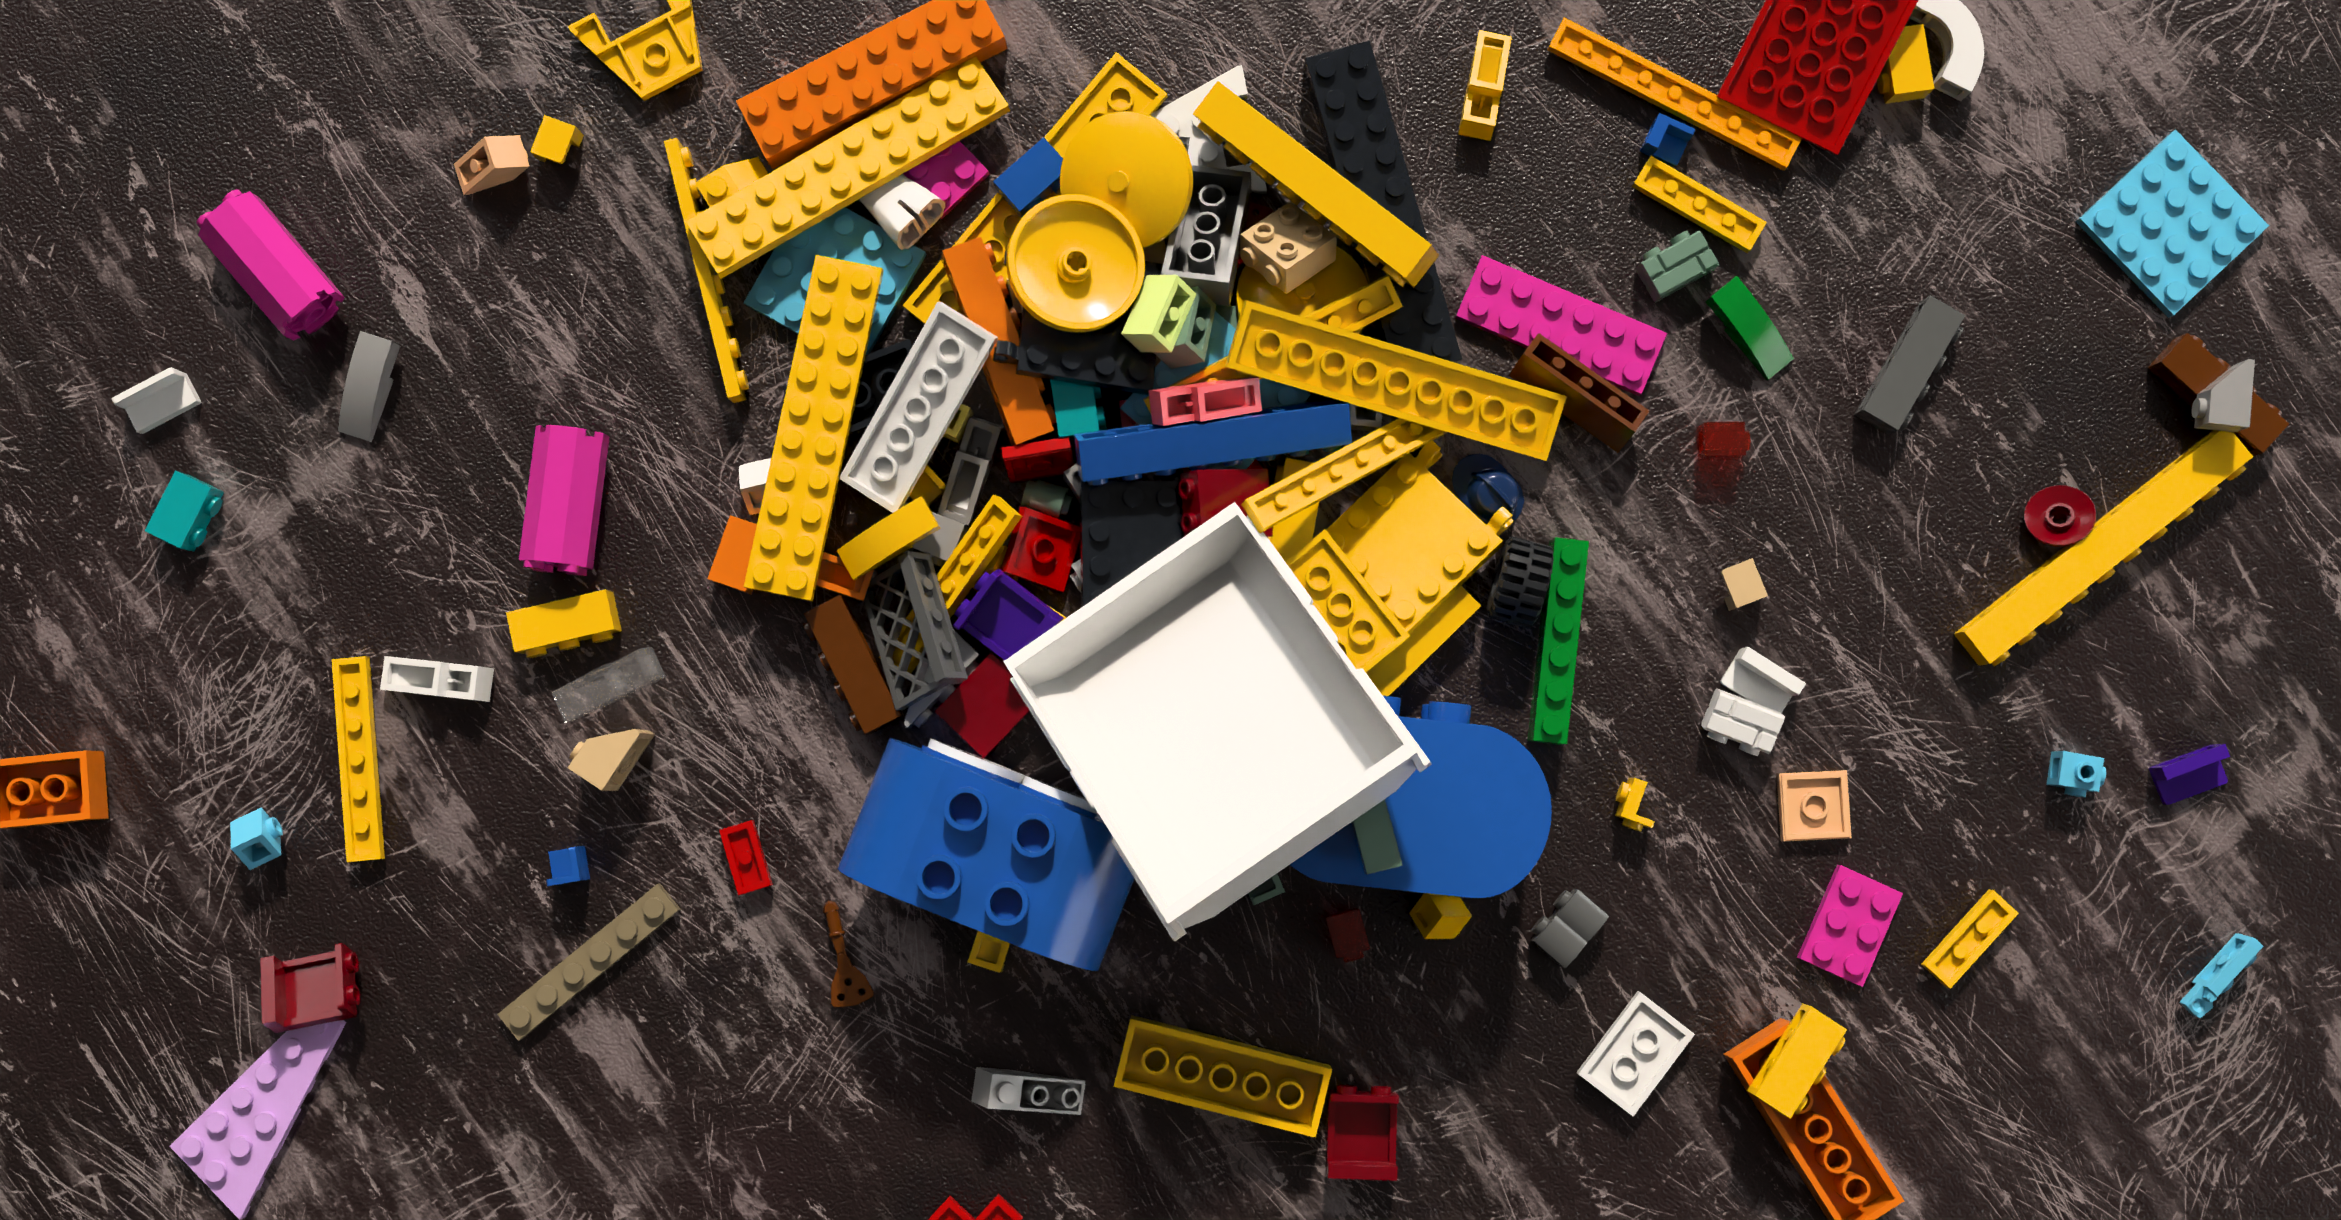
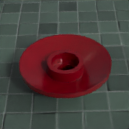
(2062, 503)

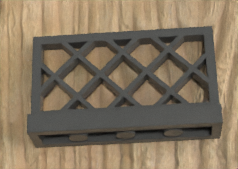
(930, 620)

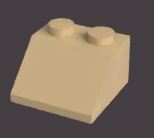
(609, 758)

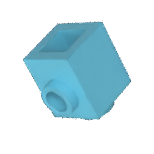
(2076, 772)
(256, 838)

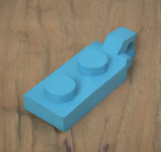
(2220, 973)

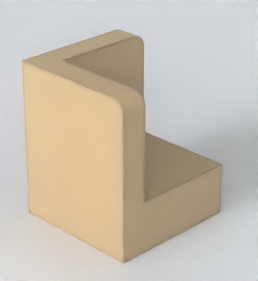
(1743, 584)

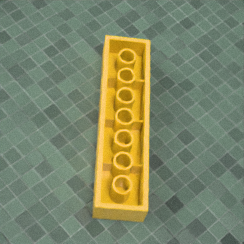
(1321, 189)

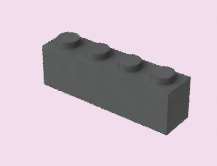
(1910, 365)

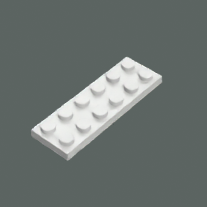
(918, 407)

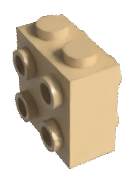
(1288, 247)

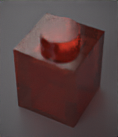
(1722, 441)
(1347, 934)

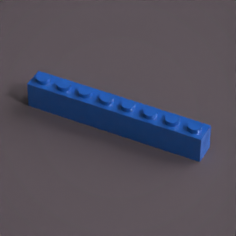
(1225, 440)

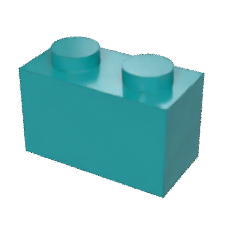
(185, 511)

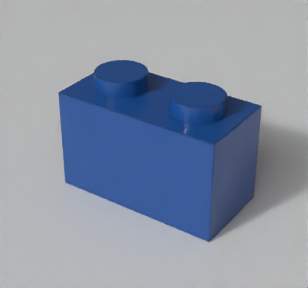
(1031, 178)

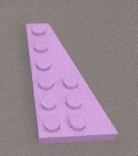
(250, 1121)

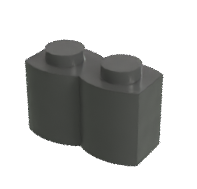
(1569, 927)

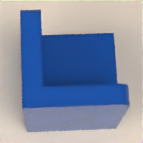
(1667, 139)
(568, 866)

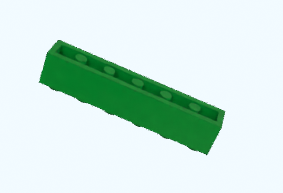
(1558, 643)

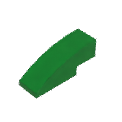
(1750, 328)

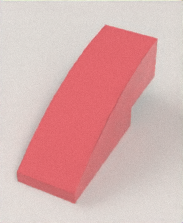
(1205, 401)

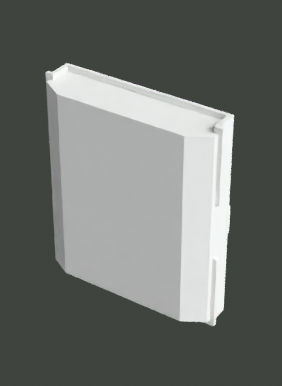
(1212, 719)

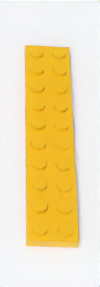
(1114, 89)
(847, 167)
(1395, 380)
(813, 428)

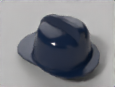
(1486, 487)

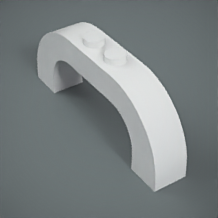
(1960, 43)

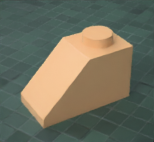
(491, 163)

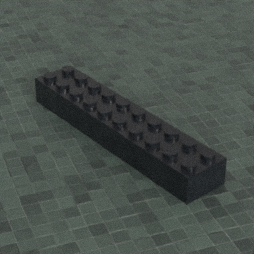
(1368, 154)

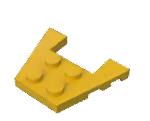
(651, 55)

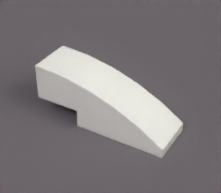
(437, 678)

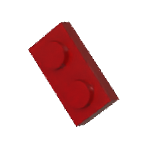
(746, 857)

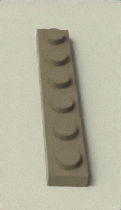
(589, 962)

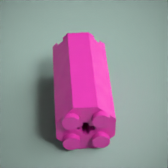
(269, 264)
(563, 500)

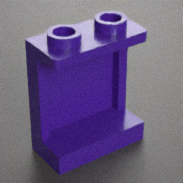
(1004, 615)

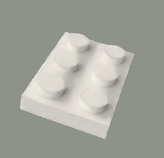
(1635, 1053)

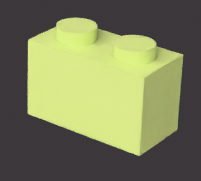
(1159, 313)

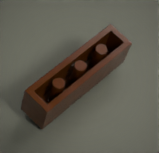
(2190, 368)
(1590, 398)
(853, 665)

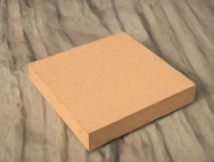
(1813, 805)

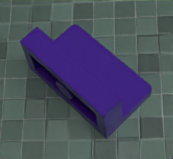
(2190, 773)

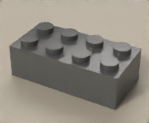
(1207, 240)

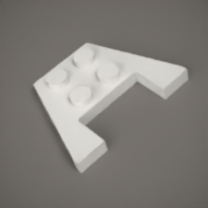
(1202, 150)

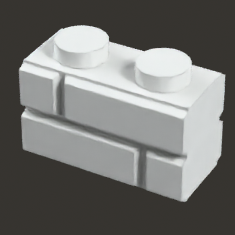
(1742, 722)

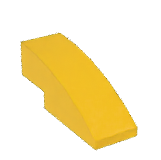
(1485, 85)
(888, 538)

